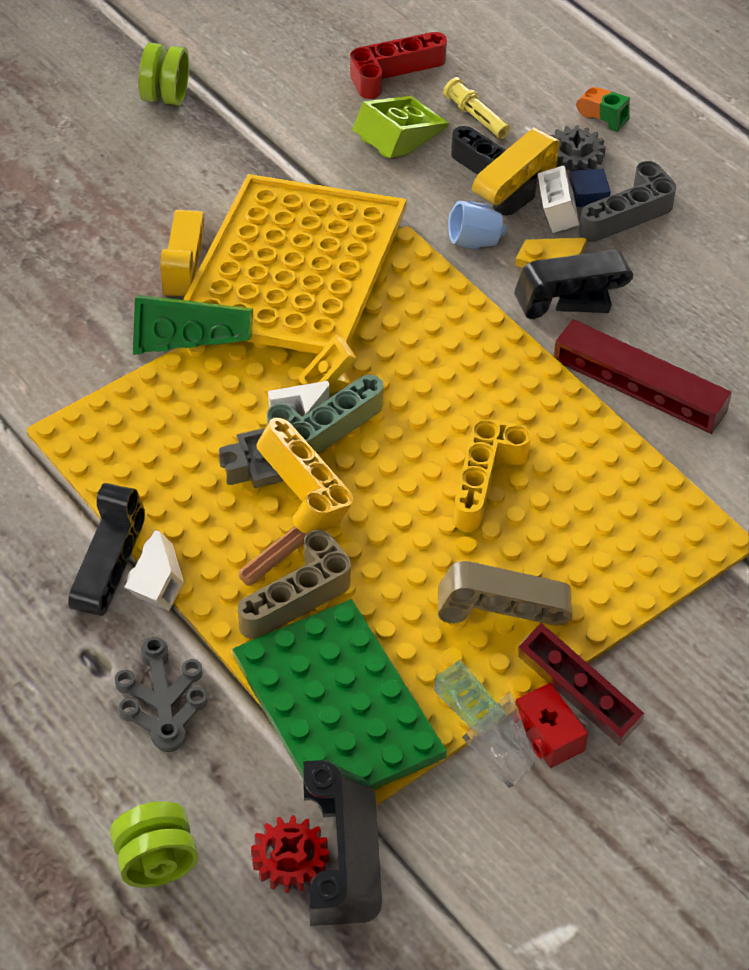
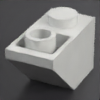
(157, 573)

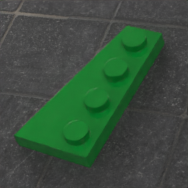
(175, 323)

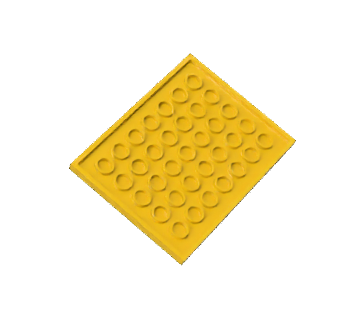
(298, 259)

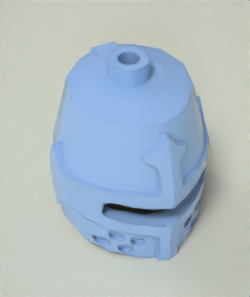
(475, 225)

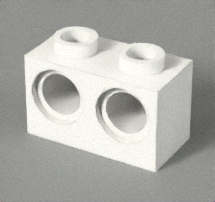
(558, 199)

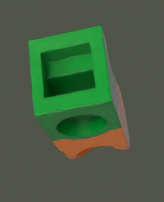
(605, 106)

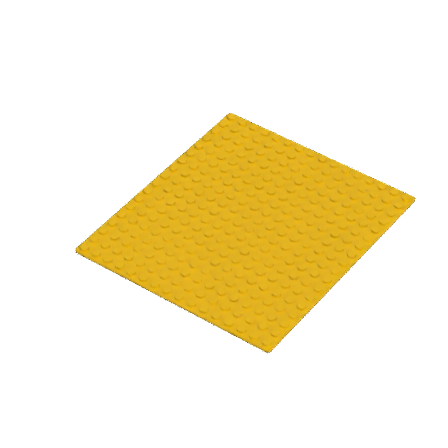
(581, 511)

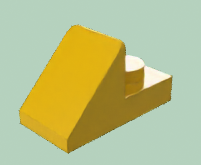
(330, 365)

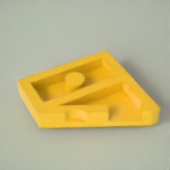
(549, 248)

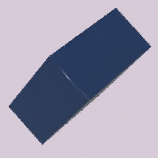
(589, 186)

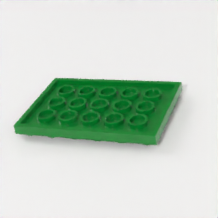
(339, 697)

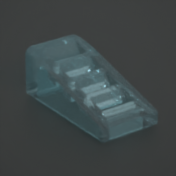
(456, 680)

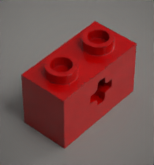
(551, 725)

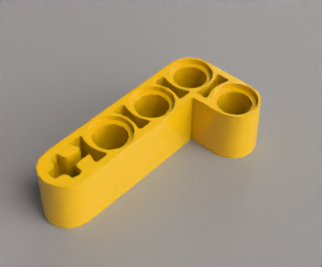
(508, 172)
(182, 257)
(489, 444)
(319, 489)

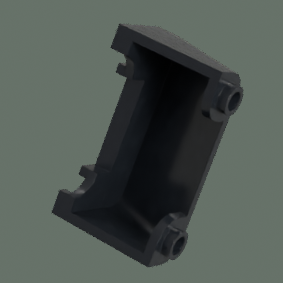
(355, 889)

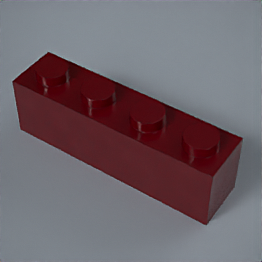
(580, 684)

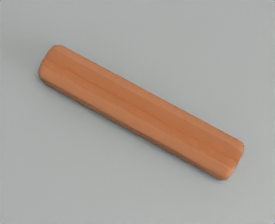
(271, 556)

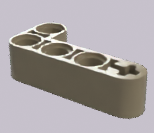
(325, 571)
(502, 592)

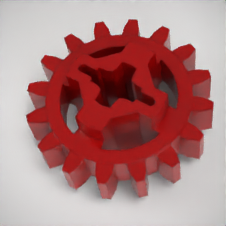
(290, 853)

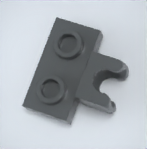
(245, 461)

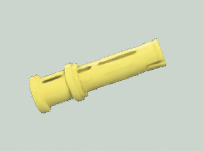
(469, 102)

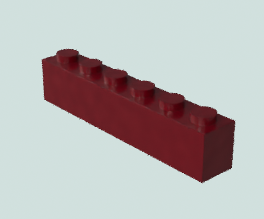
(642, 376)

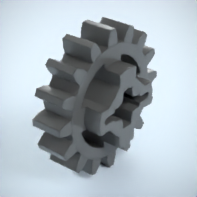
(579, 148)

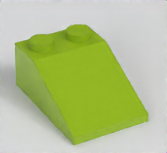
(397, 125)

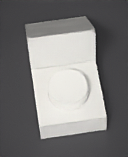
(300, 398)

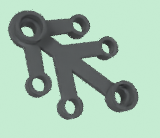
(161, 698)

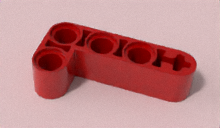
(395, 58)

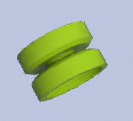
(163, 74)
(153, 844)

